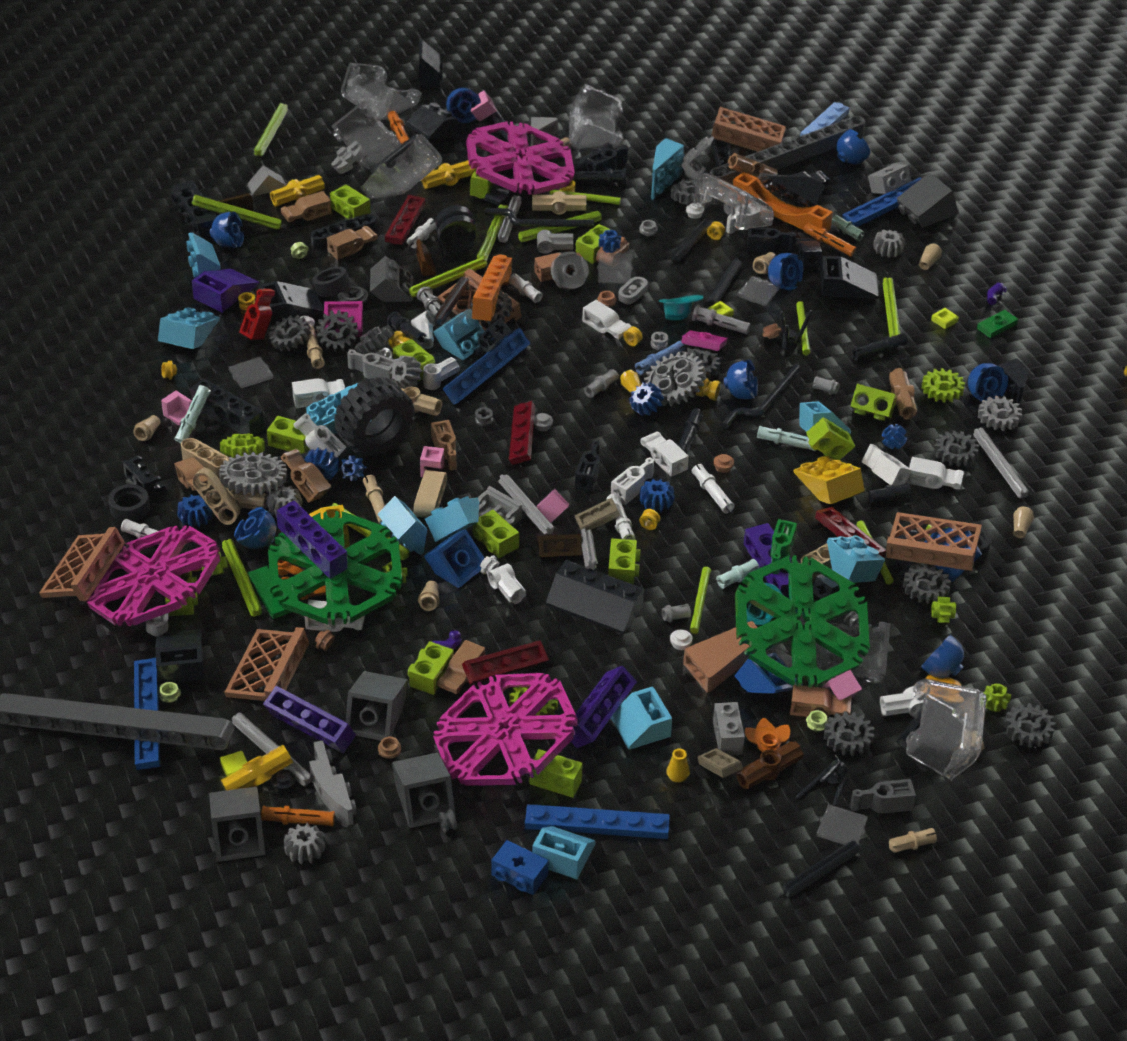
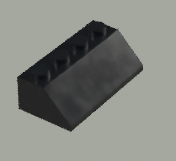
(595, 597)

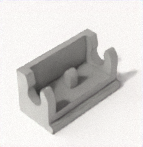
(502, 504)

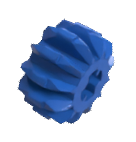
(646, 399)
(324, 461)
(657, 495)
(194, 511)

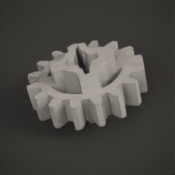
(999, 413)

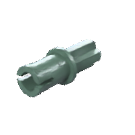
(847, 228)

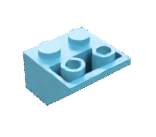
(201, 256)
(460, 335)
(813, 411)
(453, 518)
(404, 525)
(854, 559)
(642, 718)
(564, 850)

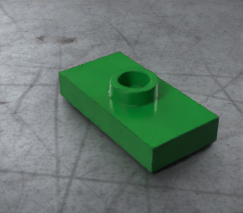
(997, 323)

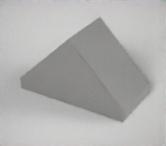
(545, 124)
(265, 182)

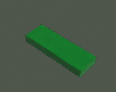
(261, 583)

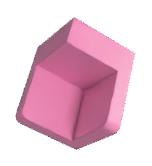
(485, 108)
(175, 406)
(431, 458)
(552, 505)
(844, 685)

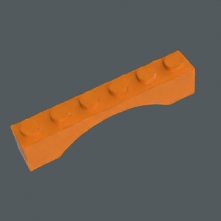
(788, 213)
(488, 290)

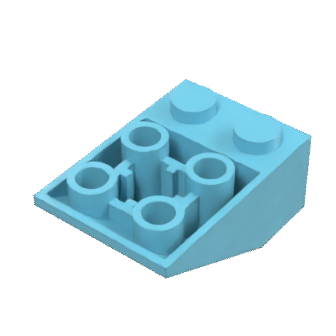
(666, 165)
(187, 328)
(324, 411)

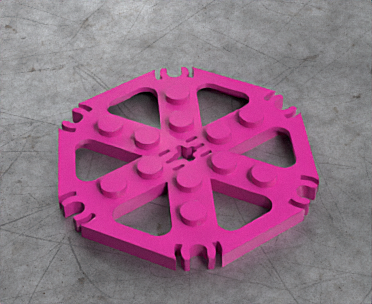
(530, 160)
(155, 574)
(492, 739)

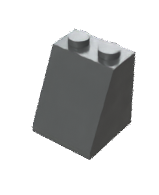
(928, 202)
(375, 705)
(423, 788)
(236, 824)

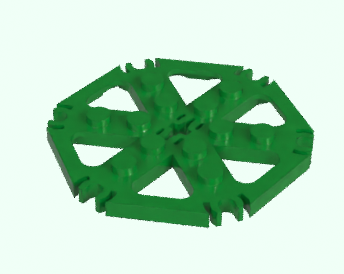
(337, 587)
(788, 626)

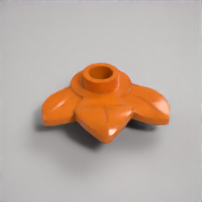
(767, 736)

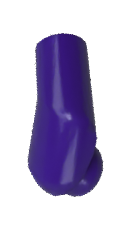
(992, 293)
(452, 642)

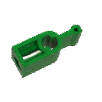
(782, 542)

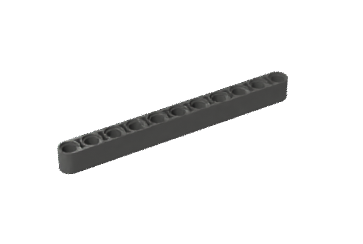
(797, 148)
(115, 721)

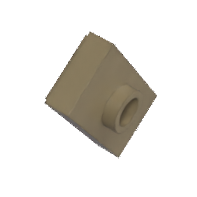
(597, 515)
(720, 762)

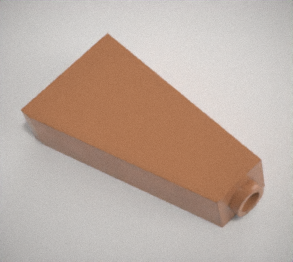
(716, 658)

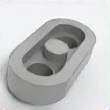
(633, 290)
(158, 625)

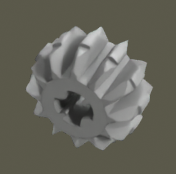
(889, 243)
(406, 371)
(282, 497)
(304, 843)

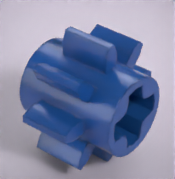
(609, 241)
(894, 436)
(347, 468)

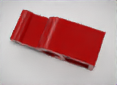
(258, 315)

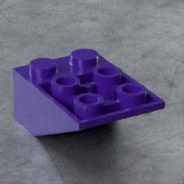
(221, 287)

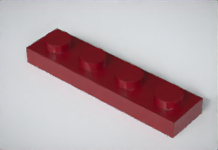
(405, 219)
(522, 433)
(843, 527)
(505, 662)

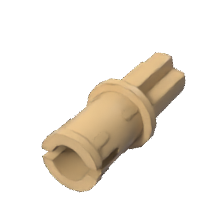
(912, 840)

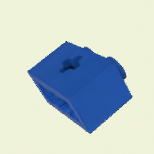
(519, 867)

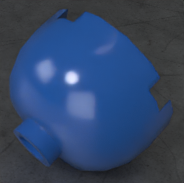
(461, 102)
(852, 149)
(226, 230)
(785, 271)
(741, 380)
(987, 381)
(257, 530)
(945, 659)

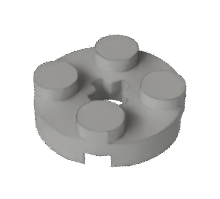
(347, 157)
(574, 261)

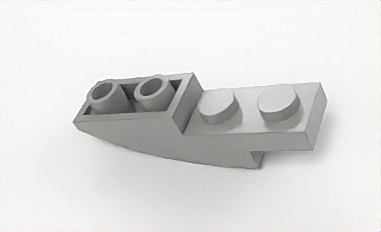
(331, 786)

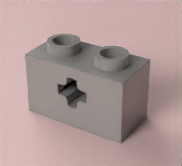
(889, 178)
(728, 728)

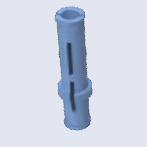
(652, 358)

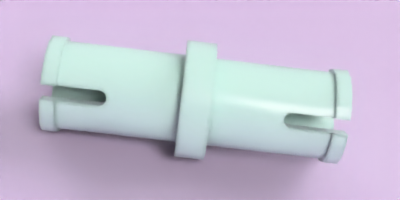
(737, 573)

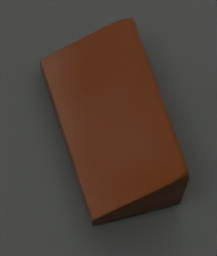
(425, 259)

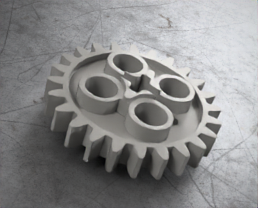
(688, 375)
(253, 473)

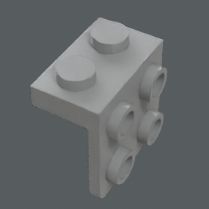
(691, 165)

